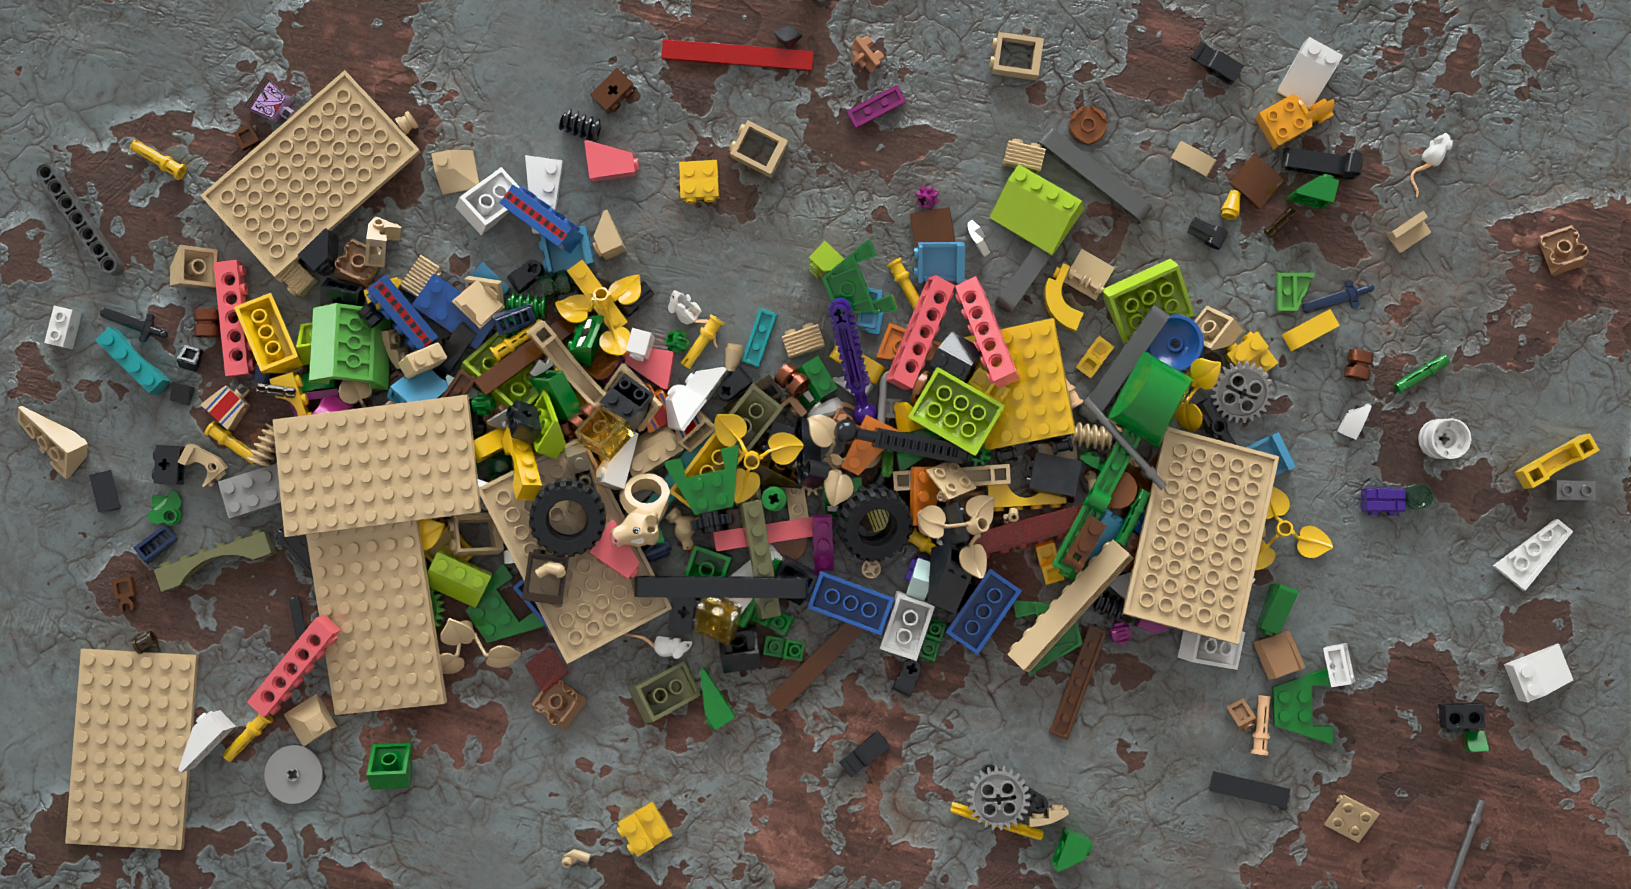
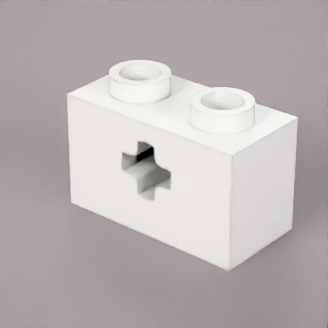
(63, 327)
(640, 344)

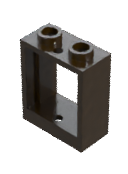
(543, 598)

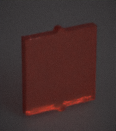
(546, 668)

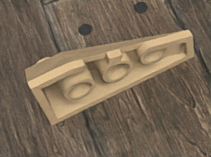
(60, 443)

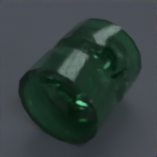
(555, 284)
(498, 467)
(1418, 496)

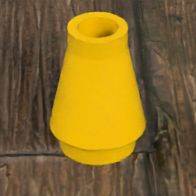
(1231, 207)

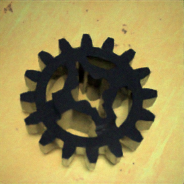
(711, 522)

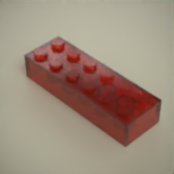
(1022, 532)

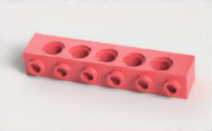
(223, 273)
(926, 304)
(1006, 372)
(262, 699)

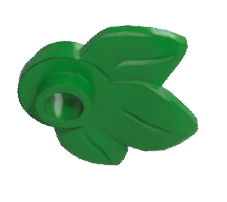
(163, 507)

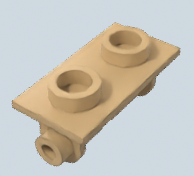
(796, 503)

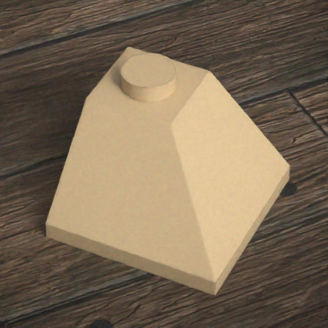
(455, 170)
(193, 267)
(1217, 328)
(310, 720)

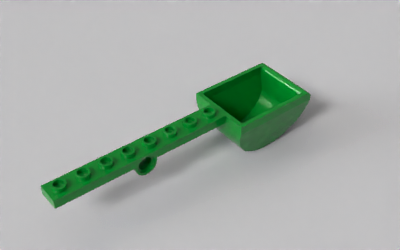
(1144, 413)

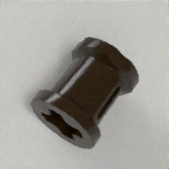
(150, 639)

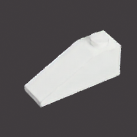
(615, 472)

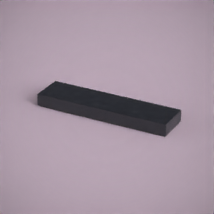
(455, 349)
(1249, 789)

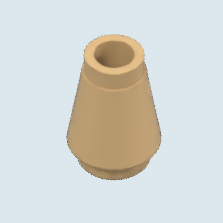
(733, 355)

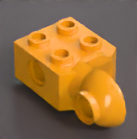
(1291, 119)

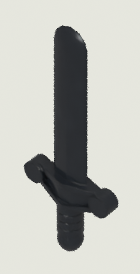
(145, 327)
(297, 617)

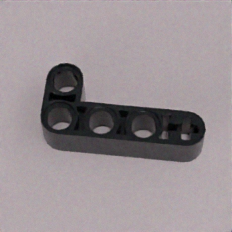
(1319, 163)
(809, 465)

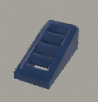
(517, 325)
(160, 549)

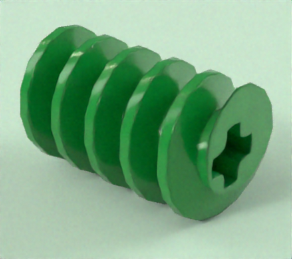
(539, 307)
(771, 491)

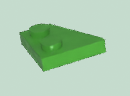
(1291, 290)

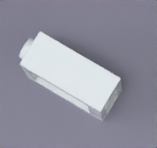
(1342, 672)

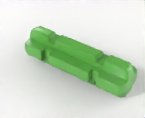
(887, 463)

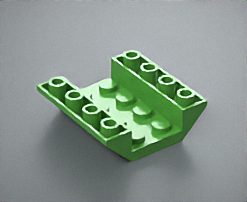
(347, 348)

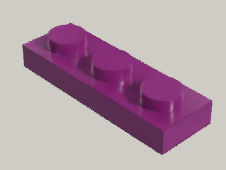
(876, 107)
(823, 542)

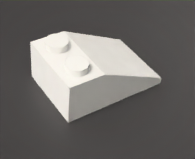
(1310, 71)
(482, 202)
(906, 626)
(1210, 651)
(1538, 673)
(204, 737)

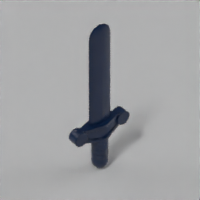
(1350, 294)

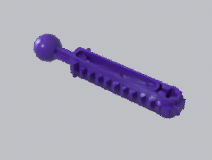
(853, 365)

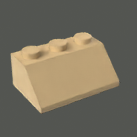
(654, 449)

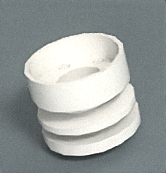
(1454, 434)

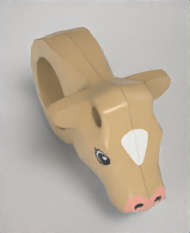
(643, 519)

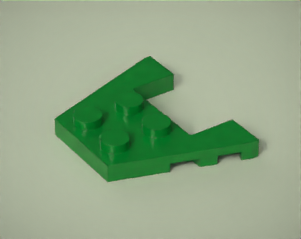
(848, 282)
(708, 490)
(493, 614)
(1067, 642)
(1294, 706)

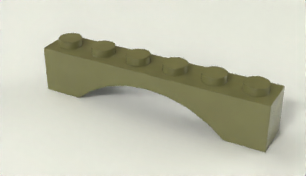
(757, 540)
(178, 574)

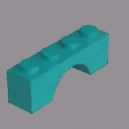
(141, 370)

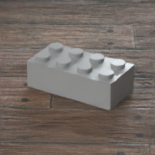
(251, 492)

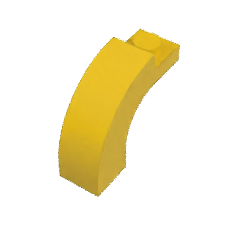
(1055, 305)

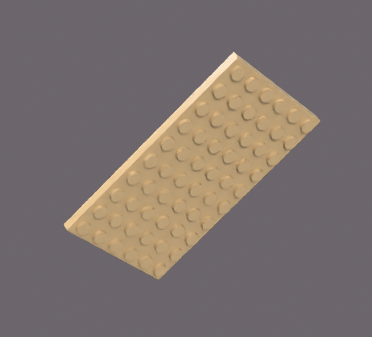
(310, 173)
(376, 465)
(1201, 536)
(380, 598)
(595, 599)
(129, 748)

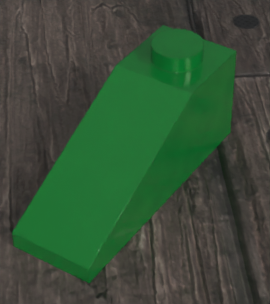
(715, 705)

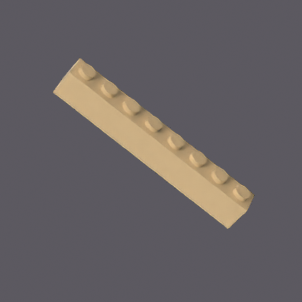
(1070, 605)

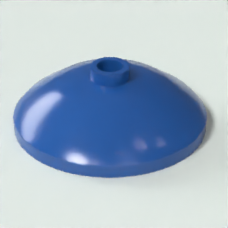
(1181, 330)

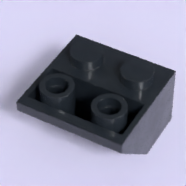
(628, 400)
(959, 535)
(793, 568)

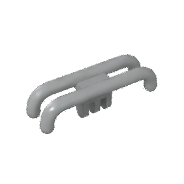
(885, 404)

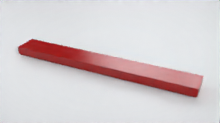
(737, 55)

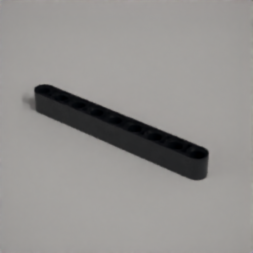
(720, 587)

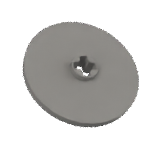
(279, 779)

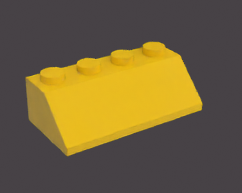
(268, 335)
(706, 461)

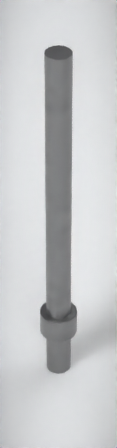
(1150, 472)
(1475, 819)

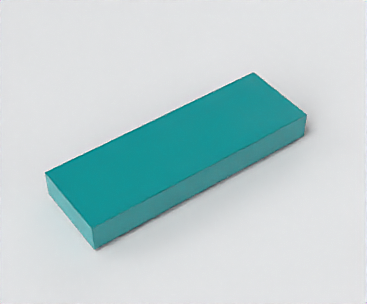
(759, 337)

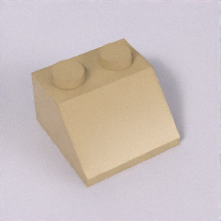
(607, 238)

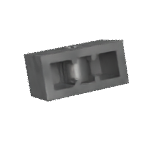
(1571, 490)

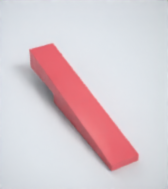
(775, 531)

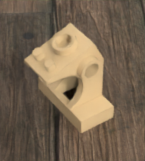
(378, 233)
(193, 453)

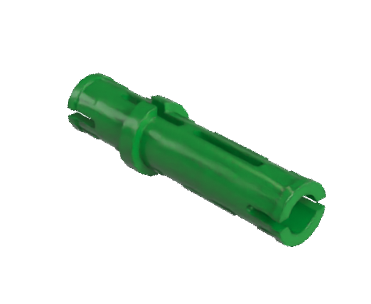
(1427, 370)
(1133, 517)

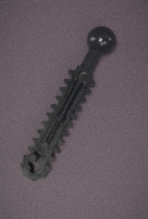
(847, 431)

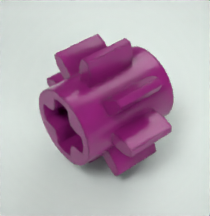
(927, 197)
(1120, 633)

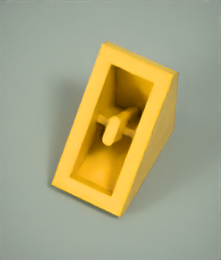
(904, 424)

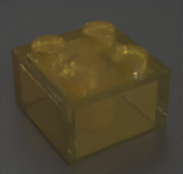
(604, 433)
(718, 619)

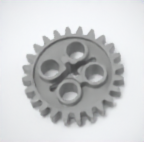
(1249, 376)
(997, 780)

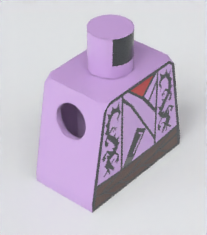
(269, 102)

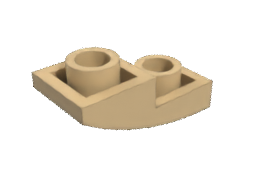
(1194, 159)
(392, 345)
(1054, 814)

